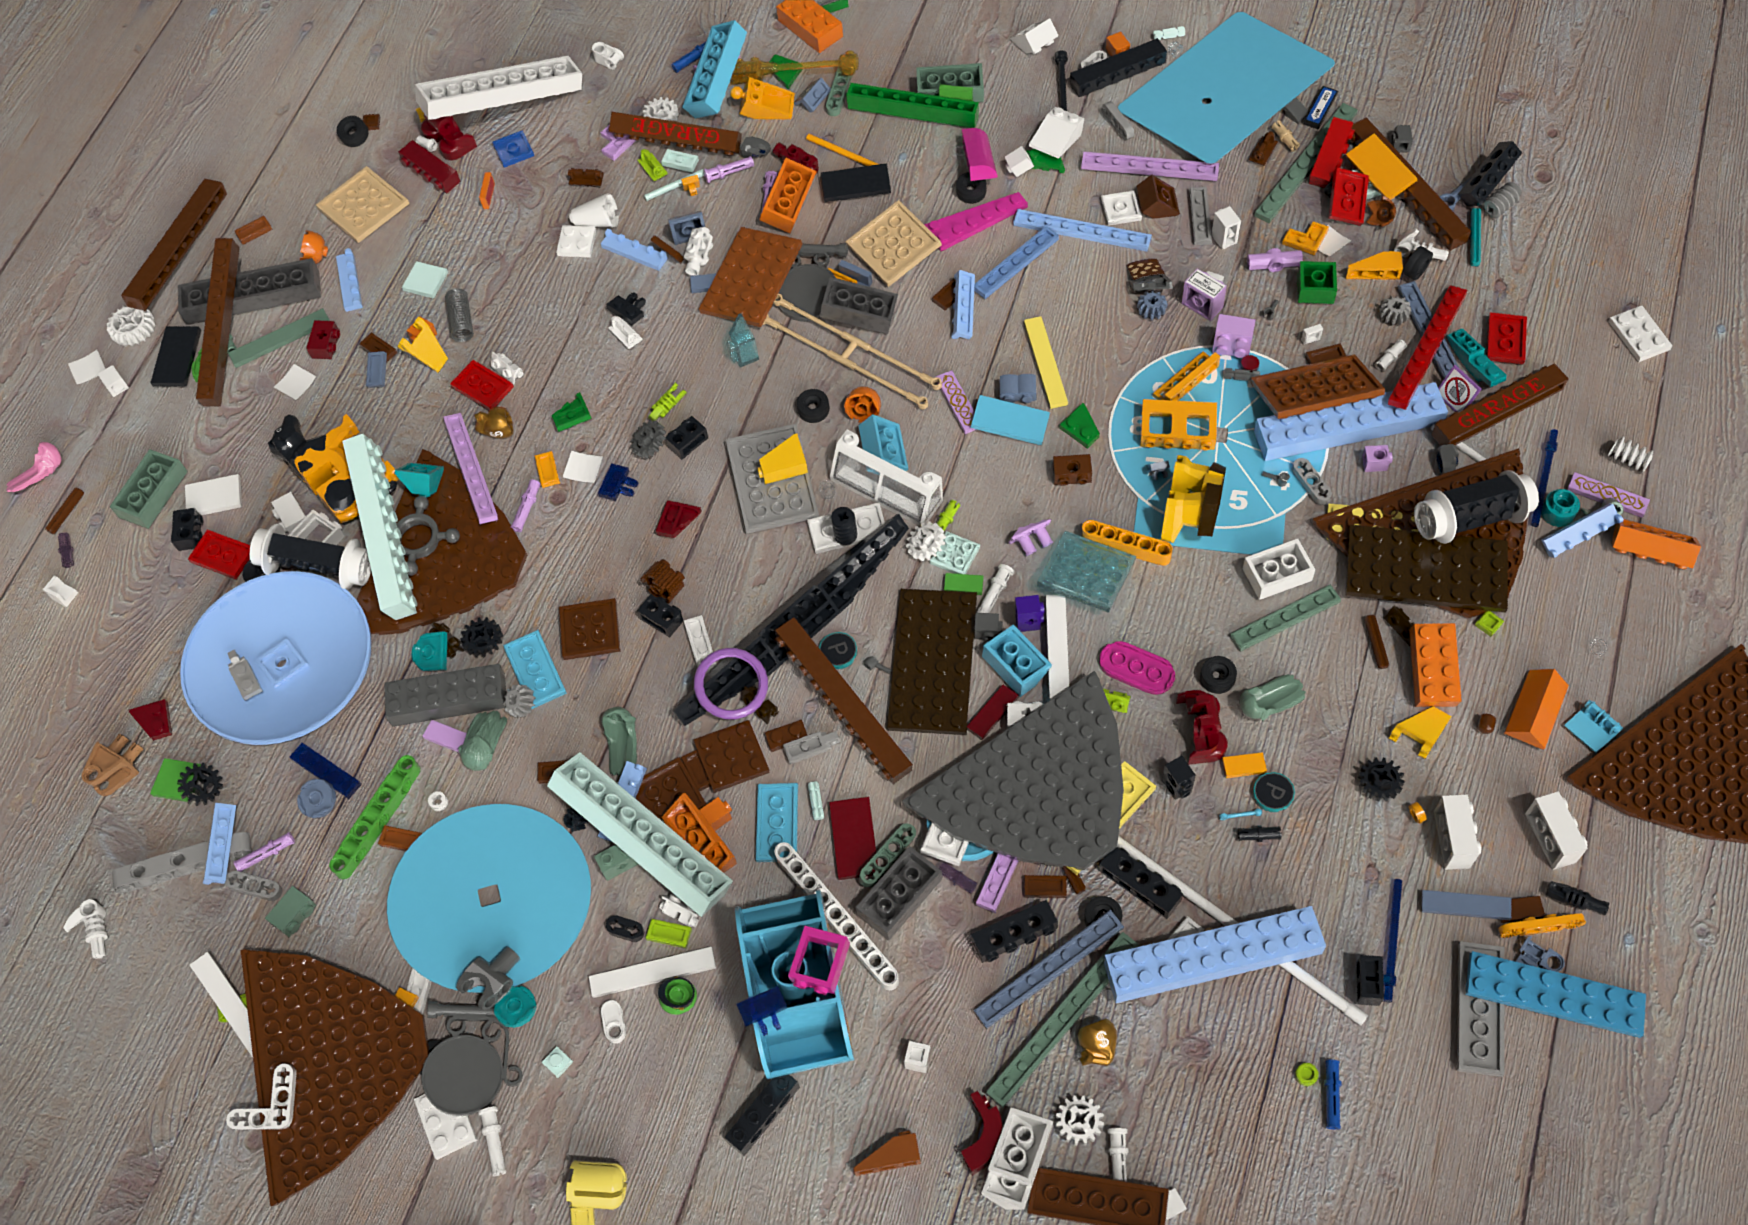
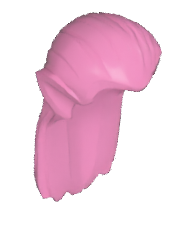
(44, 464)

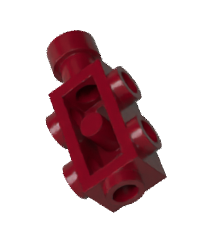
(796, 154)

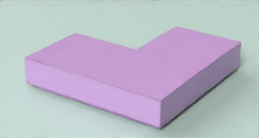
(616, 145)

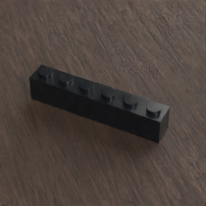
(1118, 67)

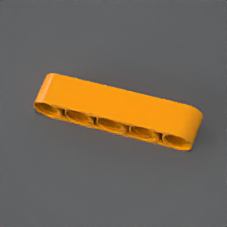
(1135, 540)

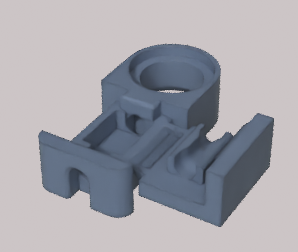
(1534, 953)

